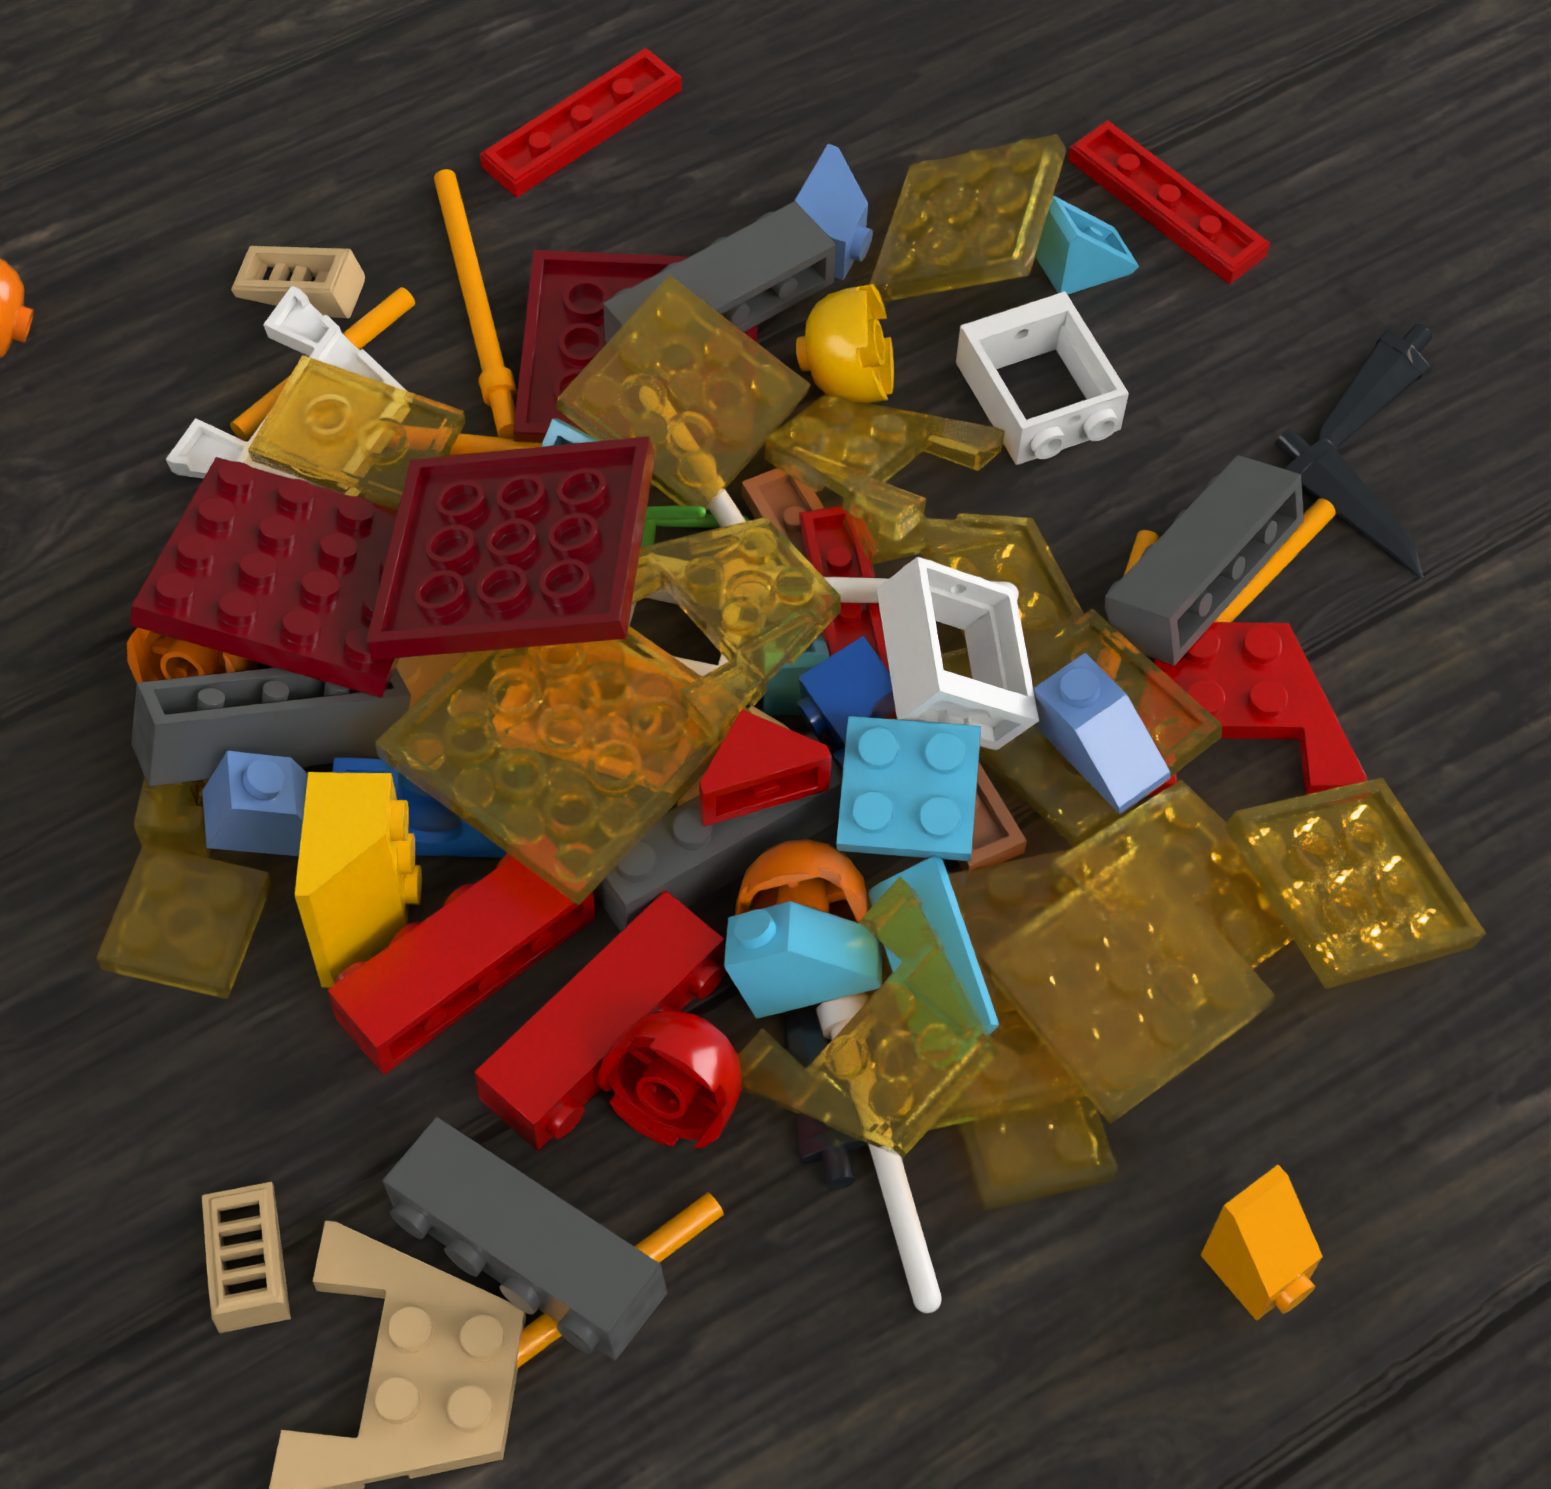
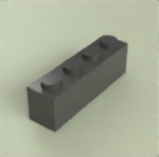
(747, 273)
(1205, 558)
(192, 721)
(699, 859)
(525, 1240)

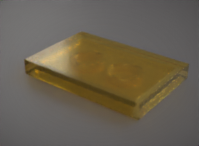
(352, 432)

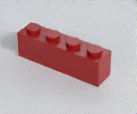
(453, 961)
(555, 1058)

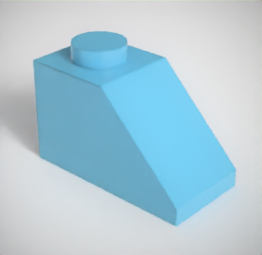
(799, 957)

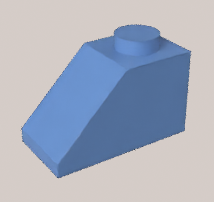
(838, 207)
(1099, 733)
(255, 804)

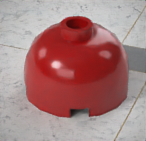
(674, 1078)

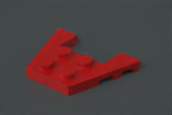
(1265, 689)

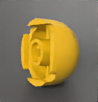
(848, 347)

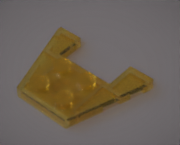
(864, 445)
(990, 549)
(749, 599)
(898, 1055)

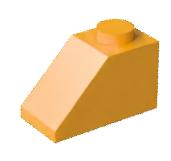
(1264, 1246)

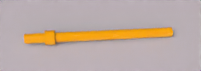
(496, 380)

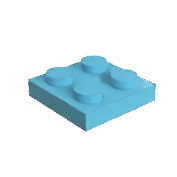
(909, 788)

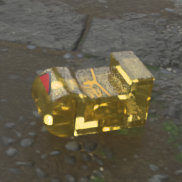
(173, 817)

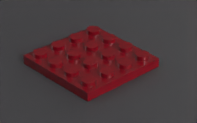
(568, 326)
(514, 549)
(274, 576)

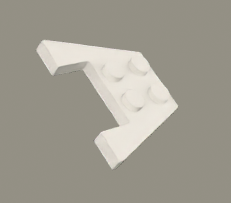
(304, 330)

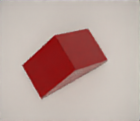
(761, 769)

